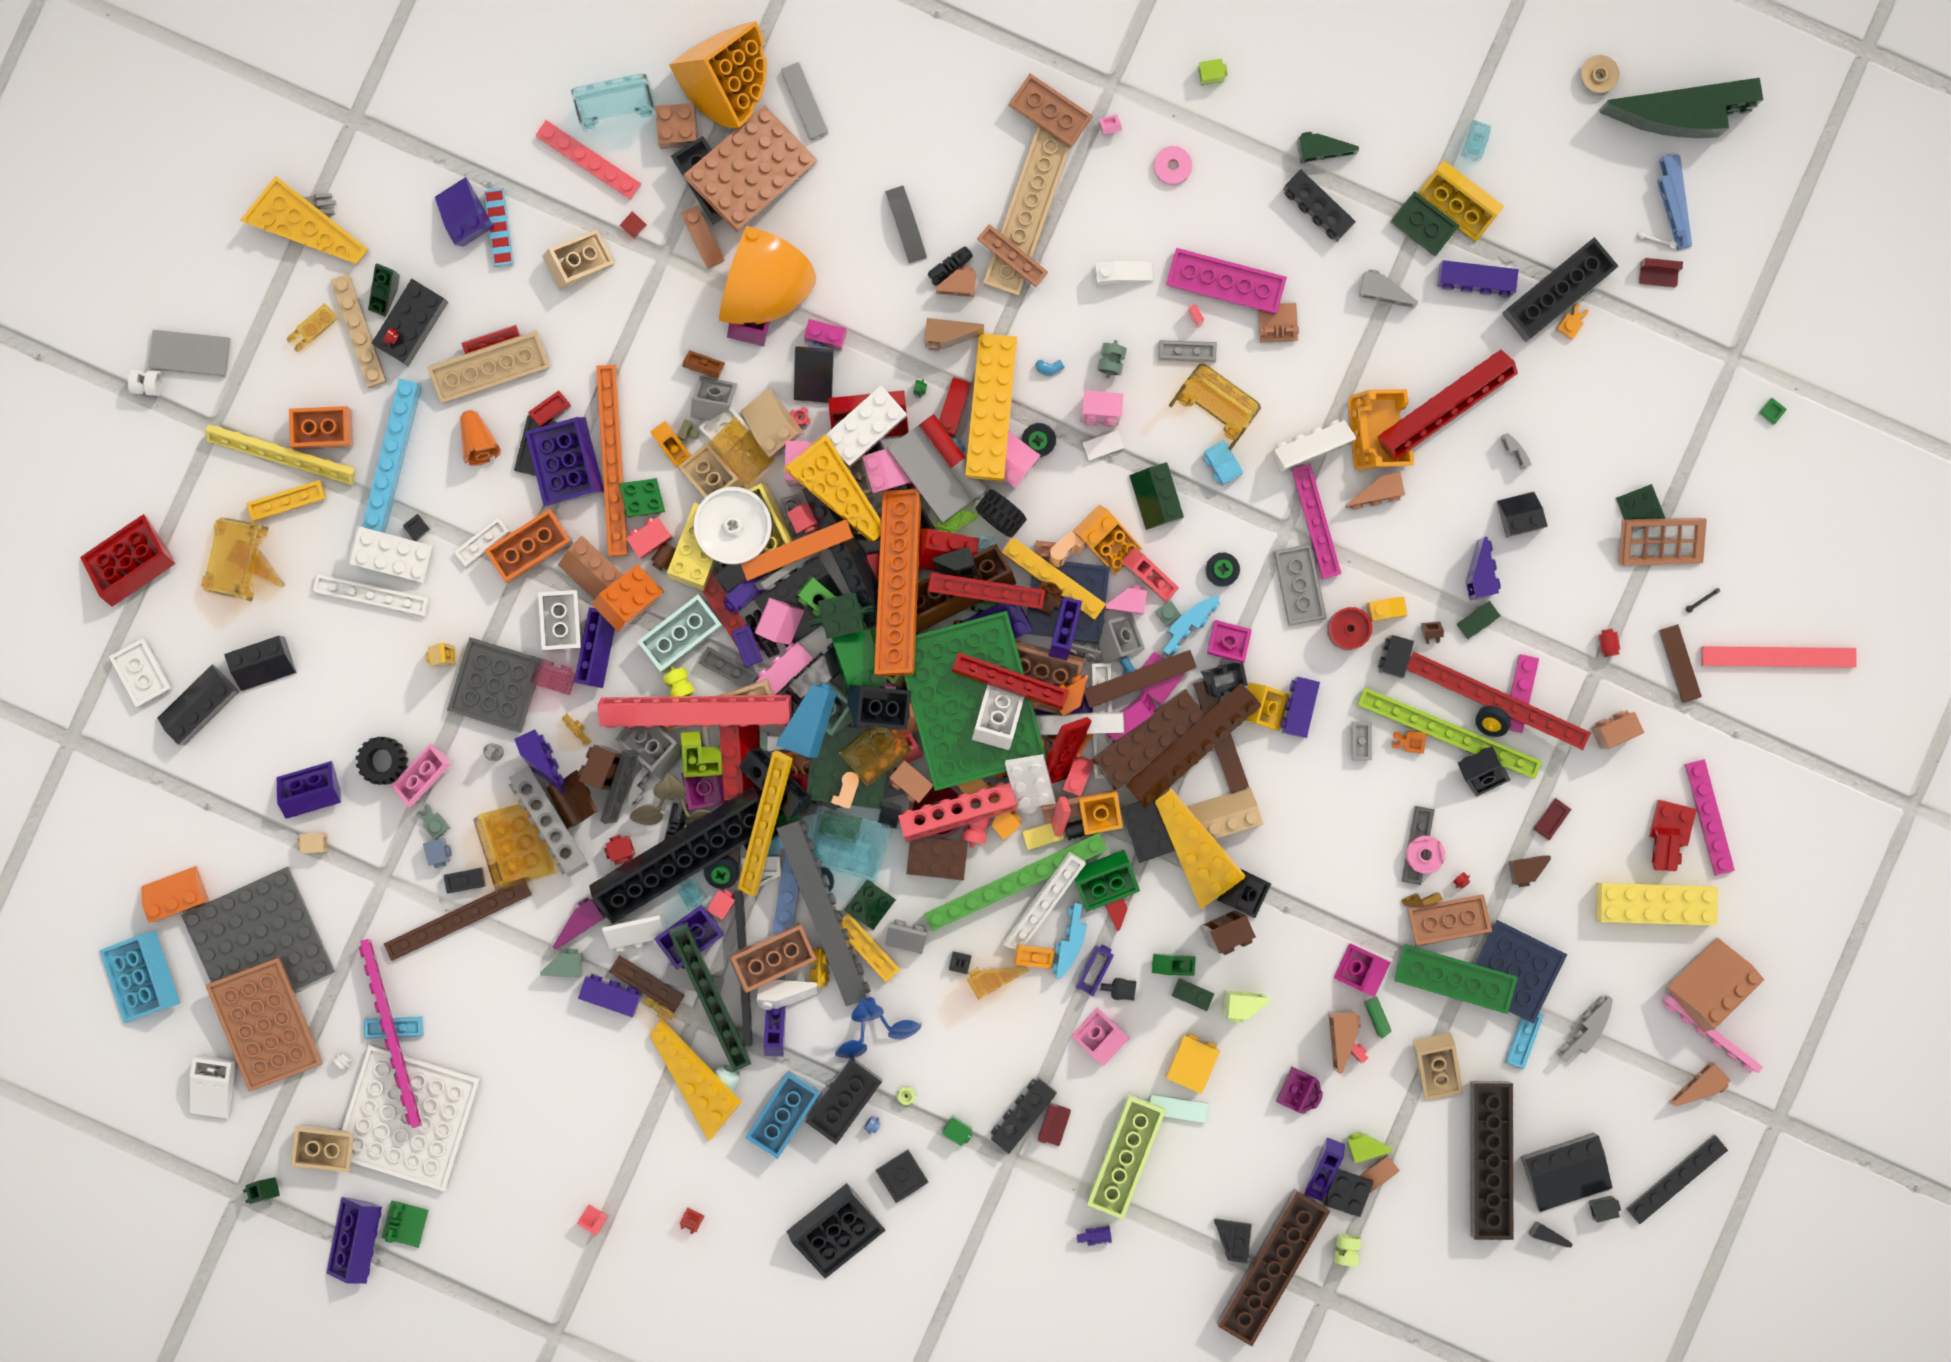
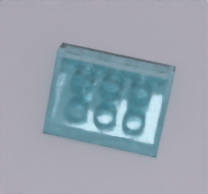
(849, 842)

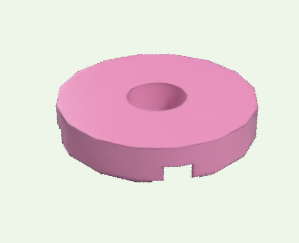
(1175, 154)
(1414, 850)

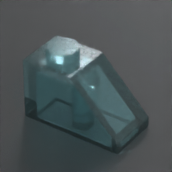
(1476, 141)
(691, 893)

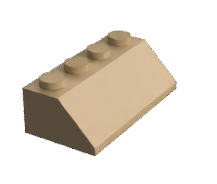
(1228, 813)

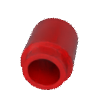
(1609, 642)

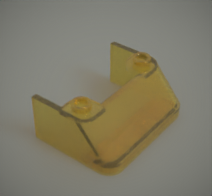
(1219, 399)

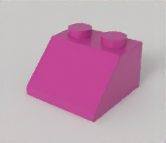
(1362, 970)

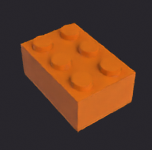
(320, 427)
(627, 598)

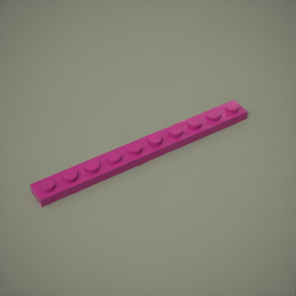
(392, 1042)

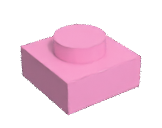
(1110, 124)

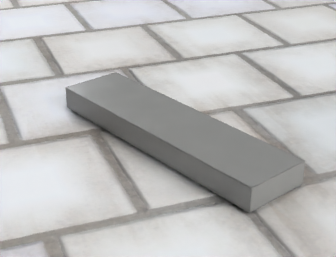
(804, 101)

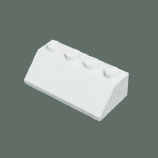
(1313, 446)

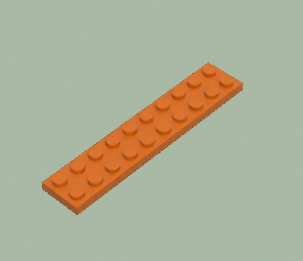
(898, 583)

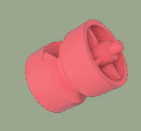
(975, 832)

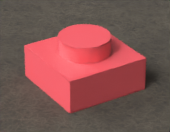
(1359, 1053)

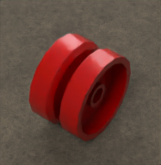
(1338, 631)

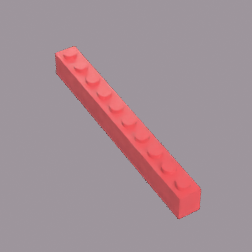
(695, 711)

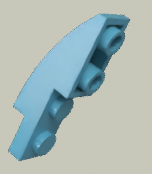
(1194, 617)
(1070, 948)

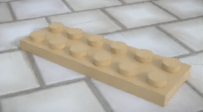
(488, 366)

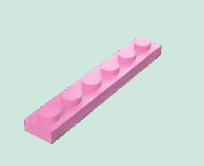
(1717, 1039)

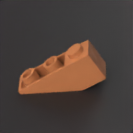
(1384, 488)

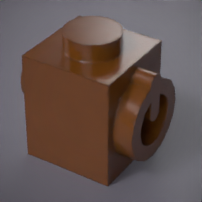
(1051, 598)

